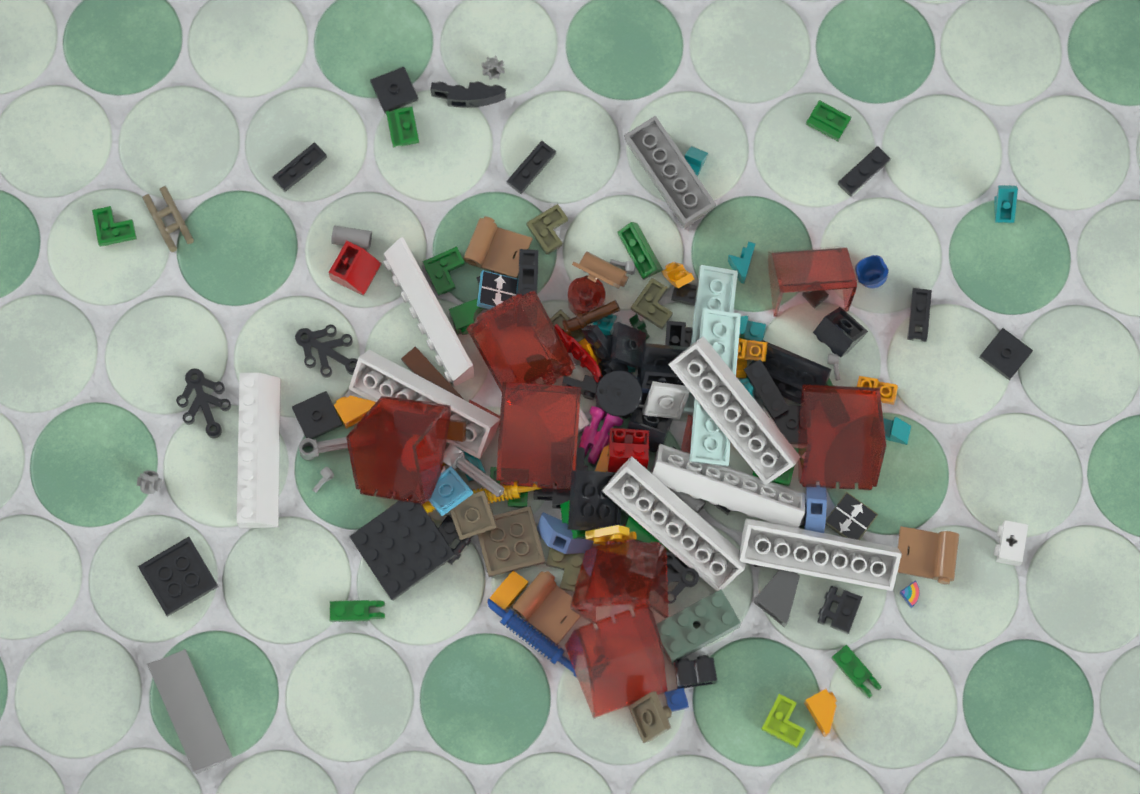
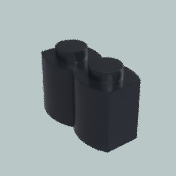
(695, 672)

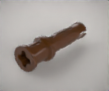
(582, 320)

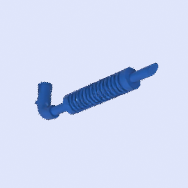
(531, 635)

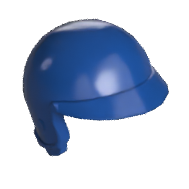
(872, 271)

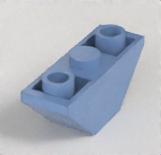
(815, 509)
(560, 537)

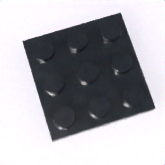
(588, 504)
(178, 576)

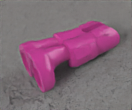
(598, 439)

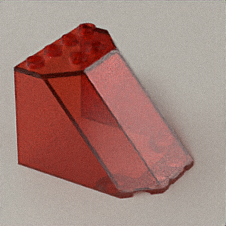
(521, 343)
(620, 572)

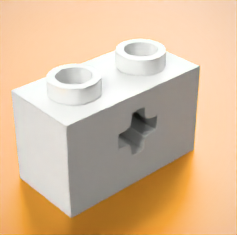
(1017, 534)

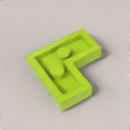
(778, 722)

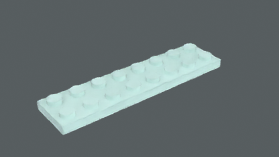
(714, 291)
(707, 440)

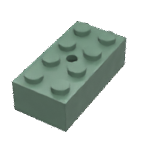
(715, 621)

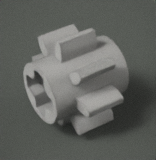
(493, 67)
(149, 482)

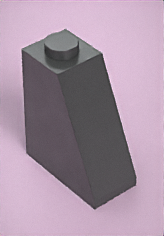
(778, 596)

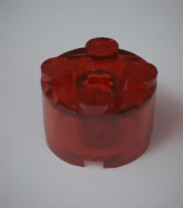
(581, 288)

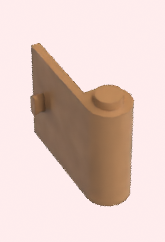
(495, 248)
(602, 270)
(929, 554)
(546, 606)

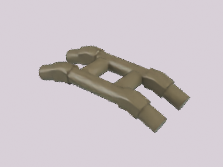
(157, 215)

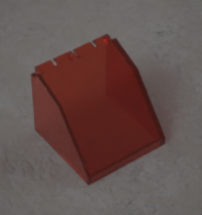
(811, 271)
(538, 434)
(840, 437)
(399, 448)
(618, 660)

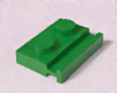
(828, 120)
(402, 127)

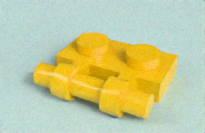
(613, 533)

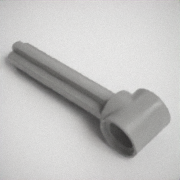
(321, 447)
(456, 459)

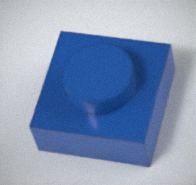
(676, 699)

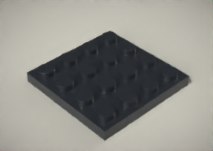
(402, 546)

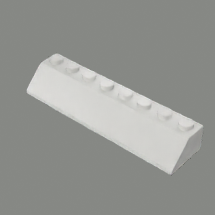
(429, 313)
(380, 377)
(734, 410)
(258, 451)
(729, 488)
(674, 524)
(819, 554)

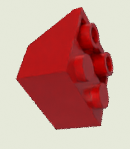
(354, 268)
(627, 443)

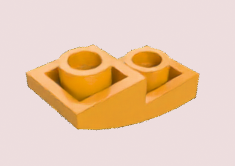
(677, 275)
(752, 350)
(887, 391)
(508, 590)

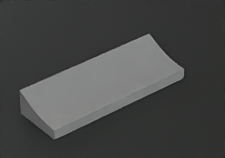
(669, 171)
(190, 711)

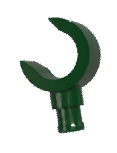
(639, 325)

